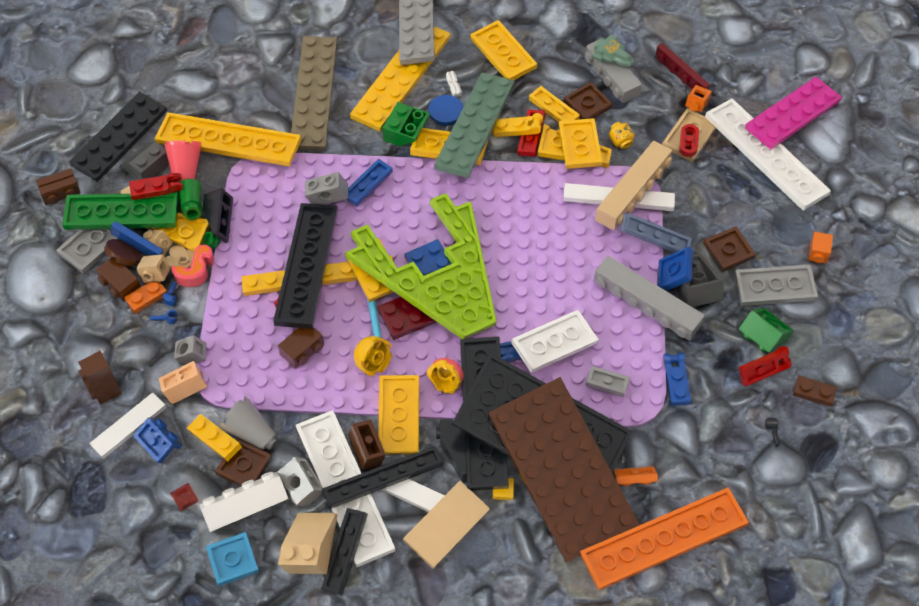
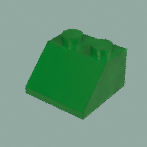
(765, 330)

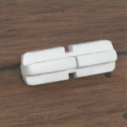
(454, 85)

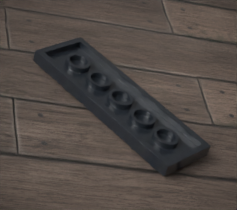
(118, 136)

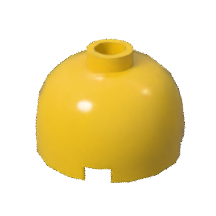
(372, 355)

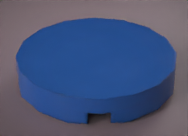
(445, 109)

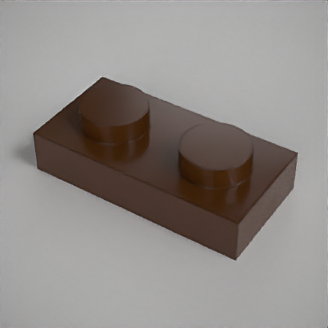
(815, 391)

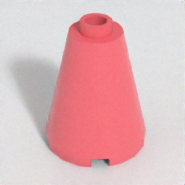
(183, 157)

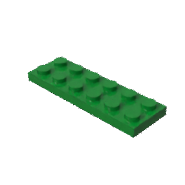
(101, 211)

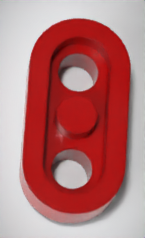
(689, 142)

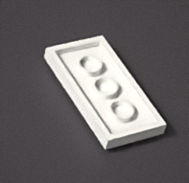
(554, 341)

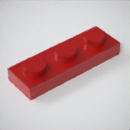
(529, 143)

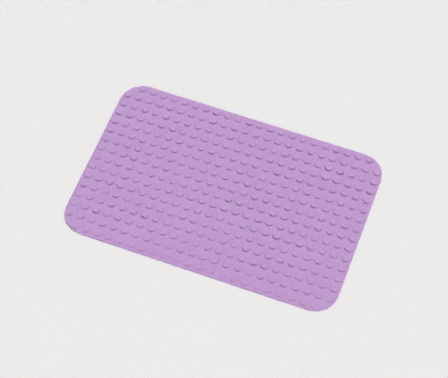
(535, 258)

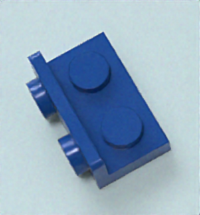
(157, 439)

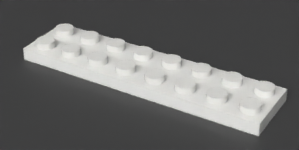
(776, 164)
(334, 463)

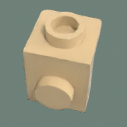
(158, 238)

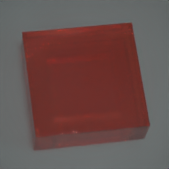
(184, 497)

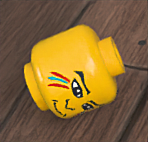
(621, 135)

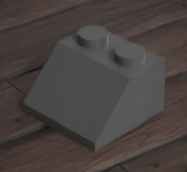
(146, 161)

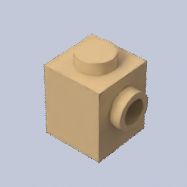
(153, 268)

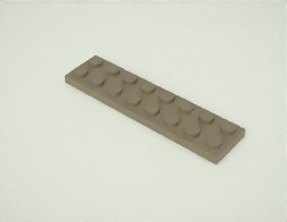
(314, 92)

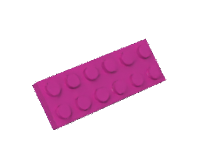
(793, 113)

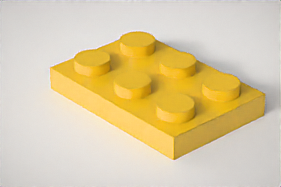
(580, 143)
(371, 287)

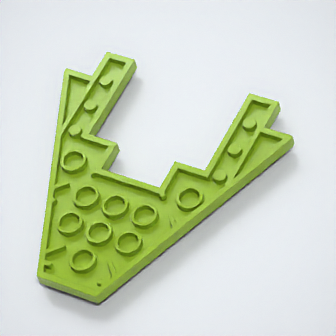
(452, 295)

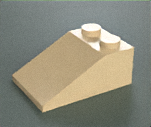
(308, 544)

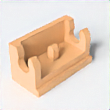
(182, 382)

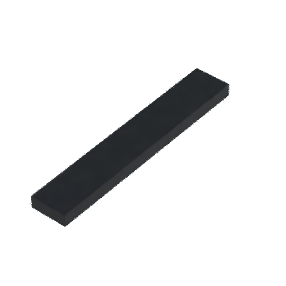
(382, 477)

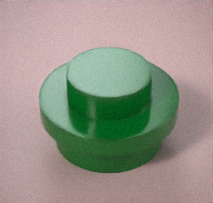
(211, 240)

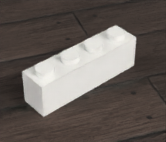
(243, 501)

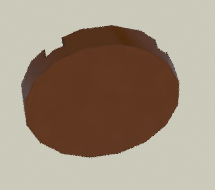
(122, 252)

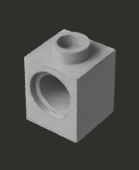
(190, 350)

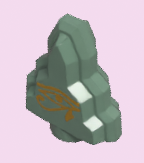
(612, 51)

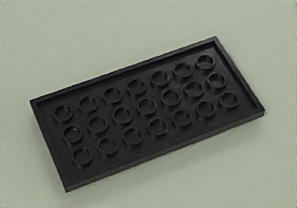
(502, 383)

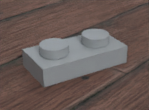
(607, 381)

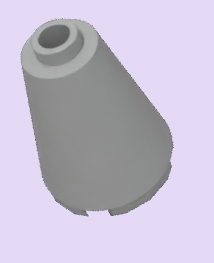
(249, 425)

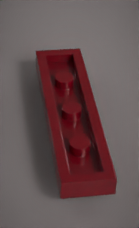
(680, 68)

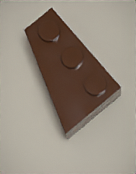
(98, 378)

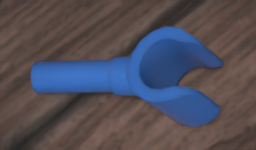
(169, 298)
(170, 313)

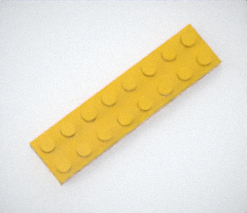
(393, 87)
(231, 139)

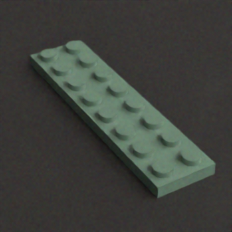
(474, 125)

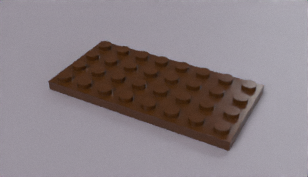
(563, 468)

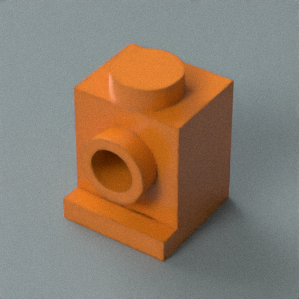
(698, 103)

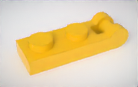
(518, 126)

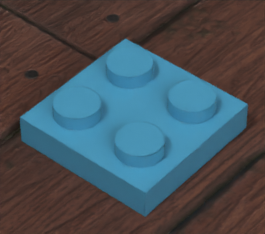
(232, 559)

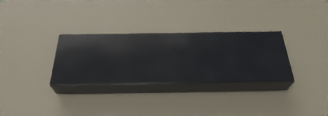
(344, 551)

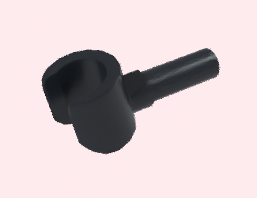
(772, 423)

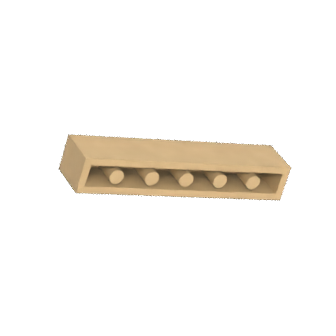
(634, 185)

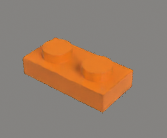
(145, 296)
(640, 475)

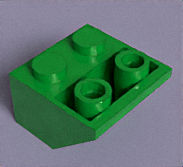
(404, 124)

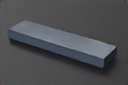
(654, 233)

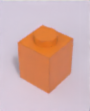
(820, 247)

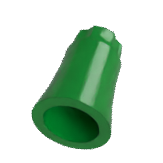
(191, 198)

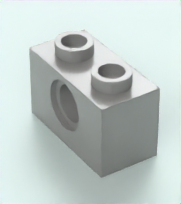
(326, 189)
(300, 471)

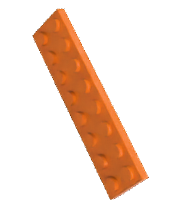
(663, 538)

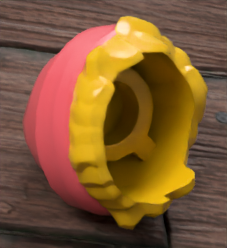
(445, 375)

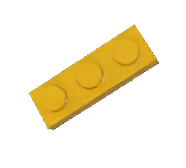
(552, 105)
(214, 437)

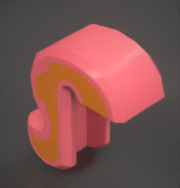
(198, 271)

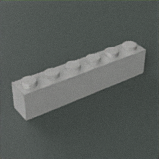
(648, 298)

